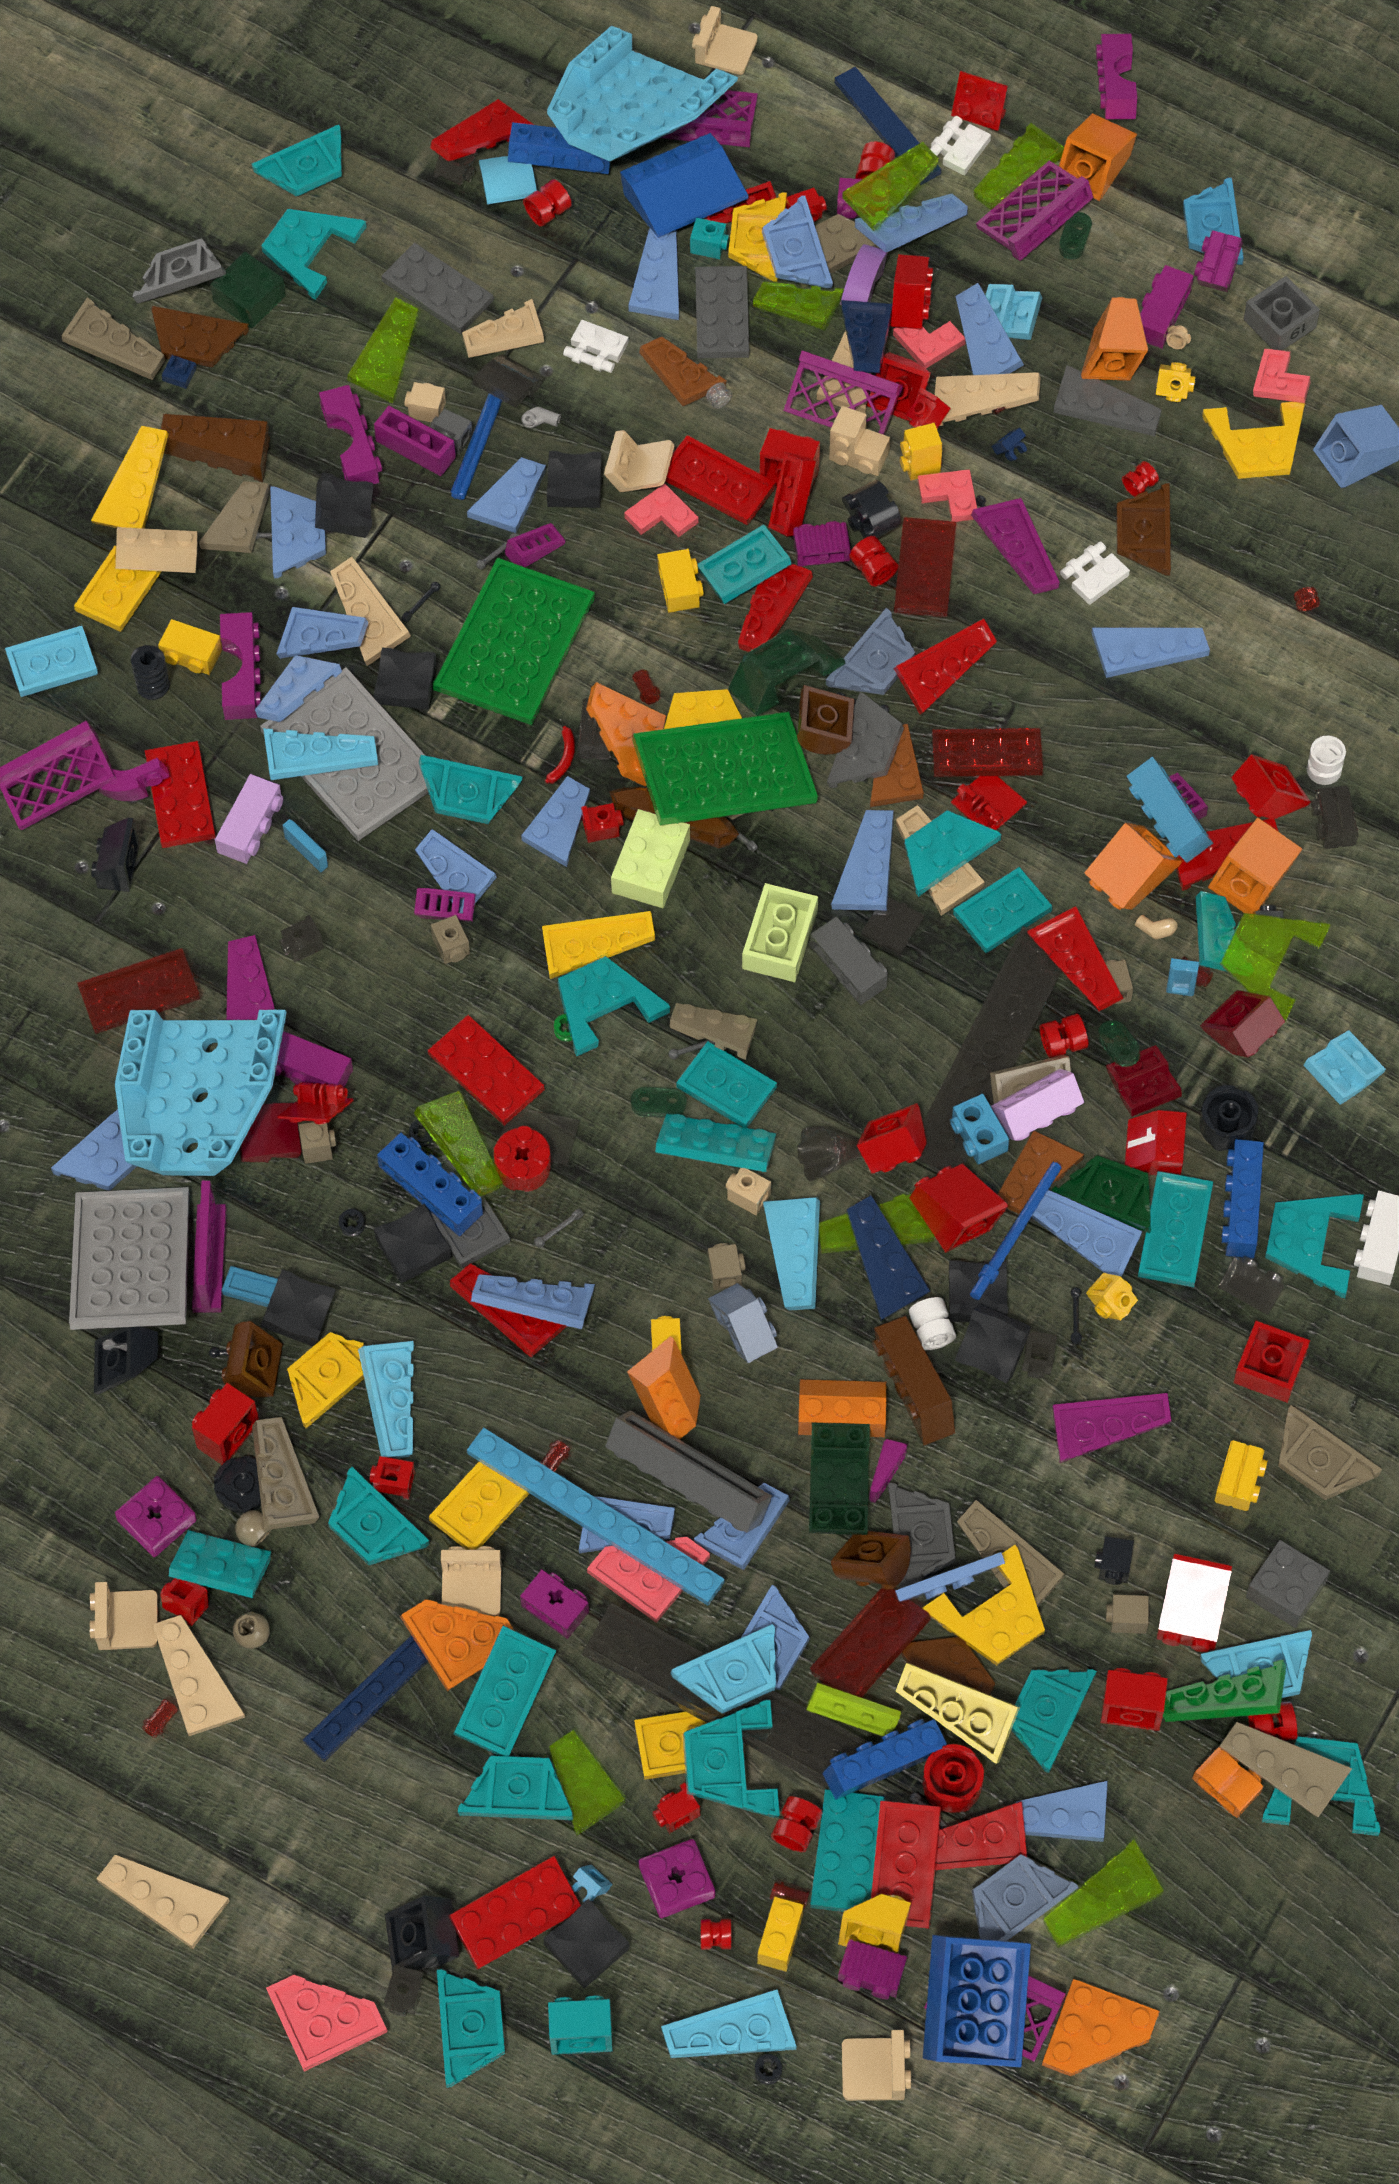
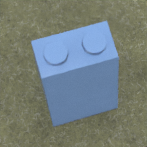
(1358, 444)

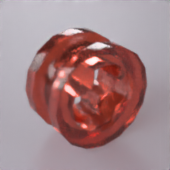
(1306, 599)

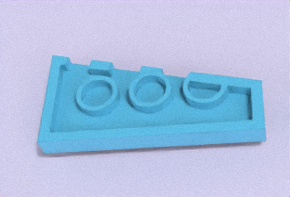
(308, 754)
(794, 1241)
(388, 1384)
(741, 2027)

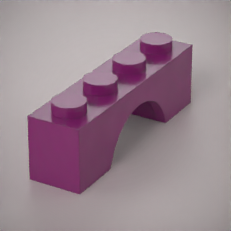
(1118, 94)
(341, 413)
(238, 638)

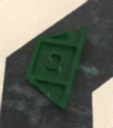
(1111, 1190)

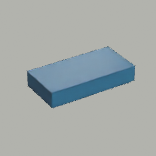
(305, 845)
(1182, 977)
(249, 1286)

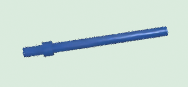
(990, 1271)

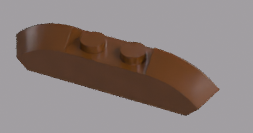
(713, 831)

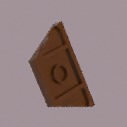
(195, 335)
(1145, 529)
(951, 1660)

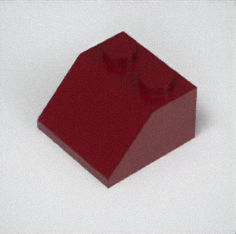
(1244, 1023)

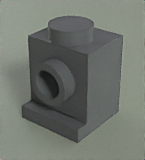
(453, 427)

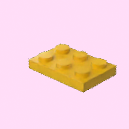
(115, 593)
(477, 1507)
(662, 1743)

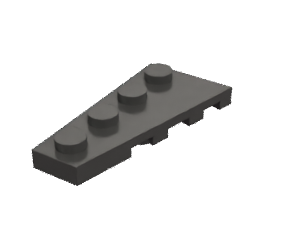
(1104, 404)

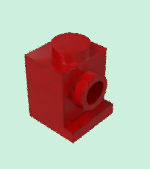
(816, 203)
(927, 410)
(601, 822)
(390, 1467)
(185, 1599)
(676, 1810)

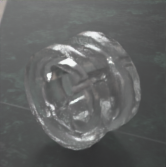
(718, 395)

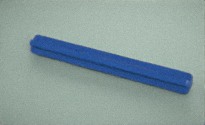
(475, 447)

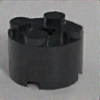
(871, 510)
(1228, 1116)

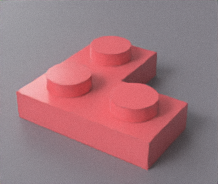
(930, 347)
(1275, 382)
(950, 486)
(661, 506)

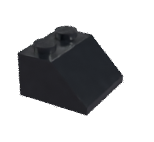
(116, 856)
(422, 1933)

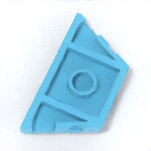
(1238, 1659)
(732, 1672)

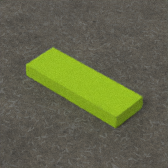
(853, 1710)

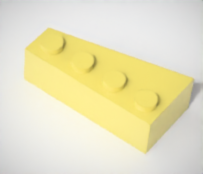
(970, 1714)

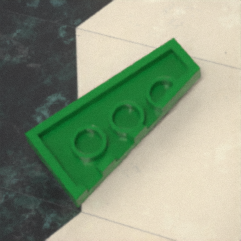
(1241, 1695)

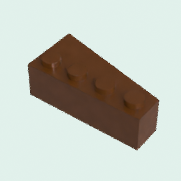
(219, 442)
(915, 1380)

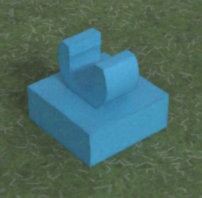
(592, 1881)

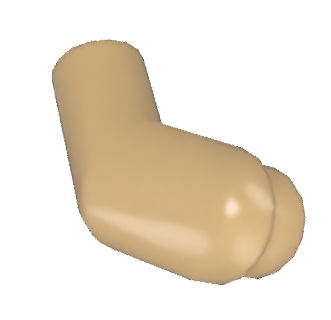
(1157, 929)

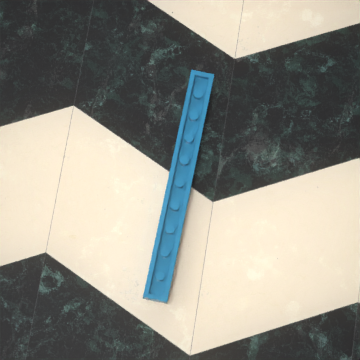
(595, 1516)

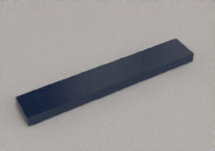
(878, 114)
(366, 1700)

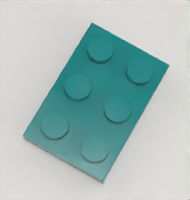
(744, 564)
(1002, 910)
(726, 1085)
(220, 1564)

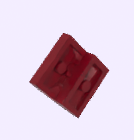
(1144, 1083)
(271, 1136)

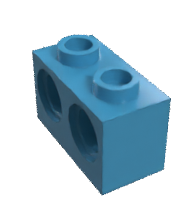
(984, 1128)

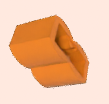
(1228, 1782)

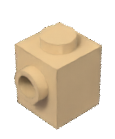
(425, 401)
(748, 1190)

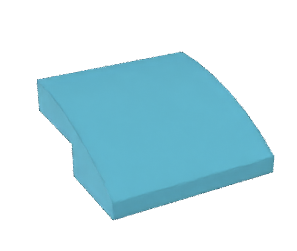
(506, 180)
(1014, 309)
(1344, 1067)

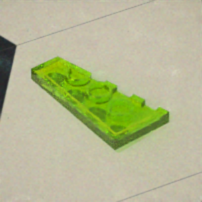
(1022, 161)
(890, 185)
(384, 354)
(459, 1139)
(900, 1213)
(1112, 1892)

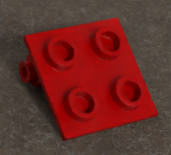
(979, 100)
(988, 801)
(316, 1102)

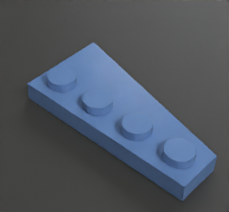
(985, 337)
(1145, 648)
(867, 870)
(546, 1302)

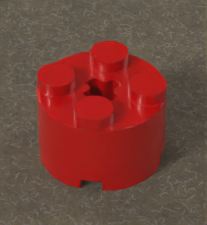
(510, 1155)
(947, 1794)

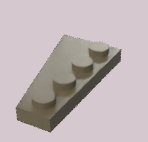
(104, 337)
(281, 1481)
(992, 1536)
(1292, 1770)

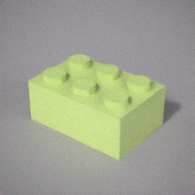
(650, 859)
(780, 932)

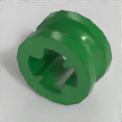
(563, 1036)

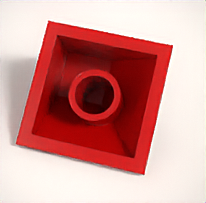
(903, 372)

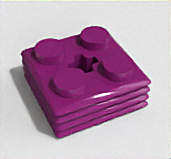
(155, 1533)
(667, 1894)

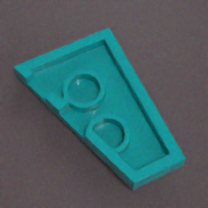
(1214, 928)

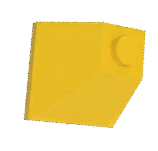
(876, 1923)

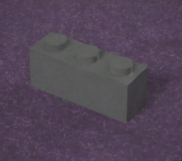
(849, 960)

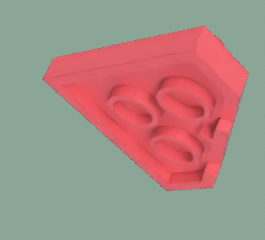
(639, 1584)
(323, 2019)

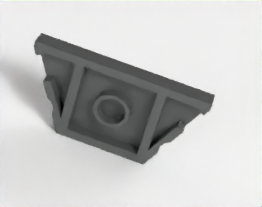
(179, 269)
(872, 746)
(928, 1529)

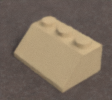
(156, 550)

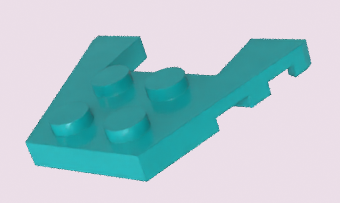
(299, 239)
(598, 991)
(1300, 1235)
(717, 1761)
(1353, 1789)

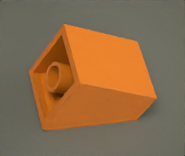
(1097, 153)
(1116, 343)
(1131, 866)
(1254, 867)

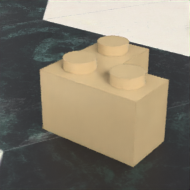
(855, 445)

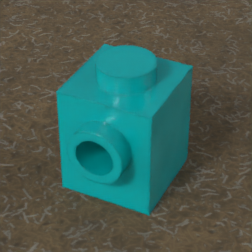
(709, 238)

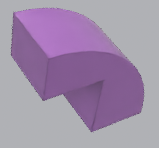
(864, 273)

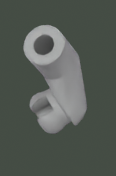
(540, 415)

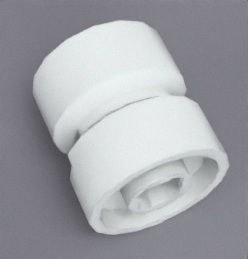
(1326, 760)
(932, 1323)

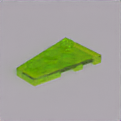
(803, 305)
(583, 1782)

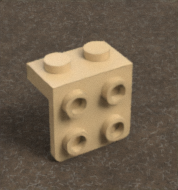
(723, 45)
(635, 465)
(472, 1579)
(123, 1618)
(876, 2068)

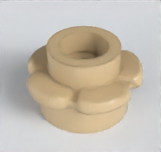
(1177, 337)

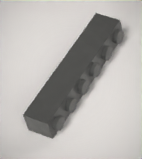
(688, 1471)

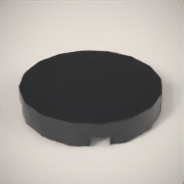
(238, 1485)

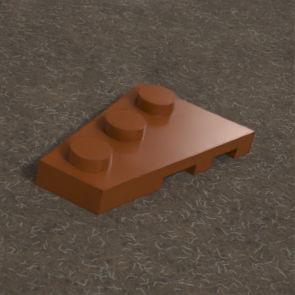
(680, 374)
(903, 777)
(1032, 1166)

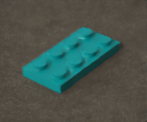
(715, 1142)
(1177, 1229)
(504, 1692)
(845, 1851)

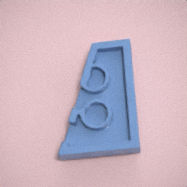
(557, 823)
(453, 867)
(738, 1546)
(1068, 1813)

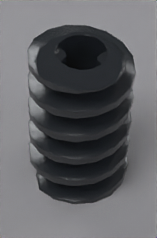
(150, 672)

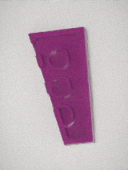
(1018, 541)
(246, 981)
(1100, 1423)

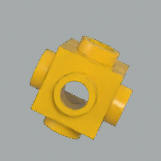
(1173, 391)
(1112, 1296)

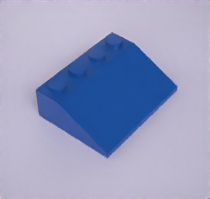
(683, 185)
(976, 2001)

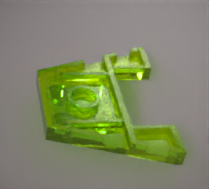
(1259, 950)

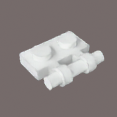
(965, 150)
(599, 341)
(1100, 578)

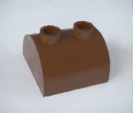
(824, 721)
(252, 1360)
(873, 1559)

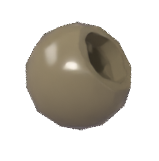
(250, 1528)
(251, 1630)

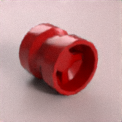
(1141, 478)
(715, 1934)

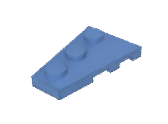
(510, 496)
(320, 631)
(293, 685)
(651, 1517)

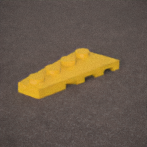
(133, 486)
(585, 941)

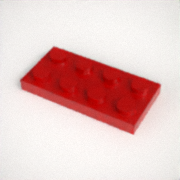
(718, 480)
(182, 798)
(486, 1070)
(907, 1857)
(515, 1912)

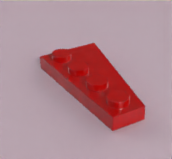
(478, 131)
(772, 605)
(941, 665)
(1074, 952)
(525, 1331)
(983, 1840)

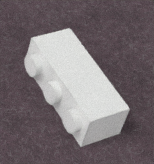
(1381, 1240)

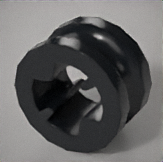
(414, 1129)
(353, 1215)
(759, 2065)

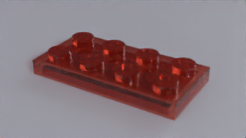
(925, 567)
(987, 752)
(147, 985)
(870, 1643)

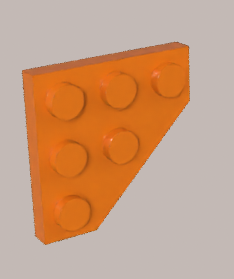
(618, 721)
(453, 1638)
(1096, 2028)

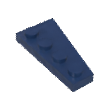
(866, 333)
(888, 1267)

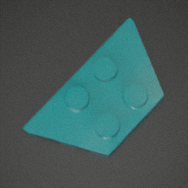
(304, 163)
(466, 789)
(945, 847)
(371, 1523)
(1048, 1711)
(517, 1790)
(469, 2026)

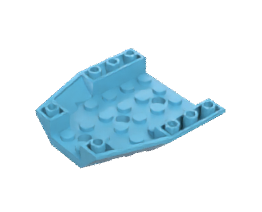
(624, 100)
(167, 1069)

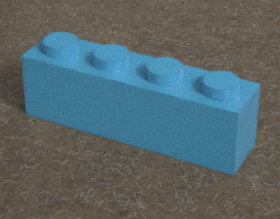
(1169, 810)

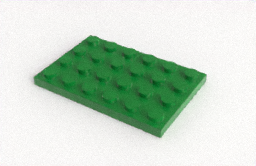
(514, 641)
(724, 768)

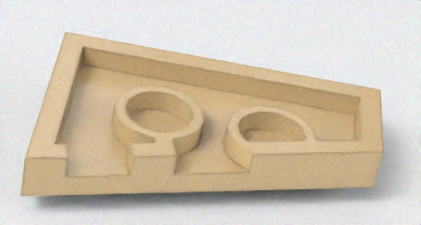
(511, 331)

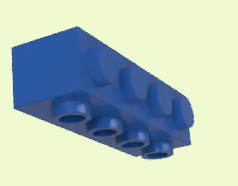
(549, 148)
(430, 1183)
(1244, 1198)
(883, 1759)

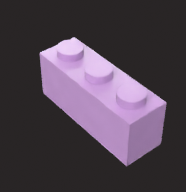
(249, 819)
(1038, 1104)

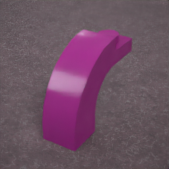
(129, 784)

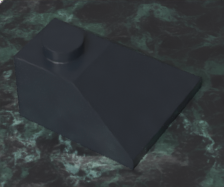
(123, 1356)

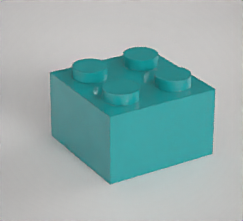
(580, 2025)

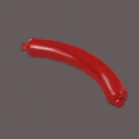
(564, 764)

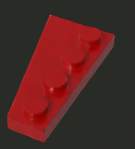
(1210, 860)

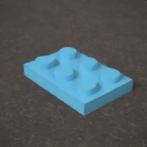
(51, 661)

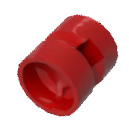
(874, 157)
(549, 201)
(873, 561)
(1073, 1036)
(1285, 1721)
(797, 1821)

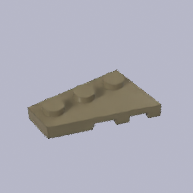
(239, 520)
(720, 1027)
(1013, 1079)

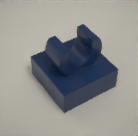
(179, 371)
(1008, 442)

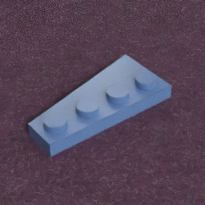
(913, 221)
(657, 278)
(1091, 1234)

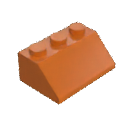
(667, 1389)
(842, 1403)

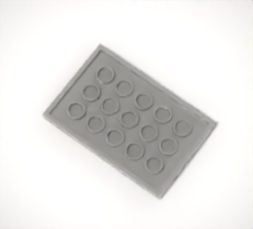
(363, 795)
(129, 1258)

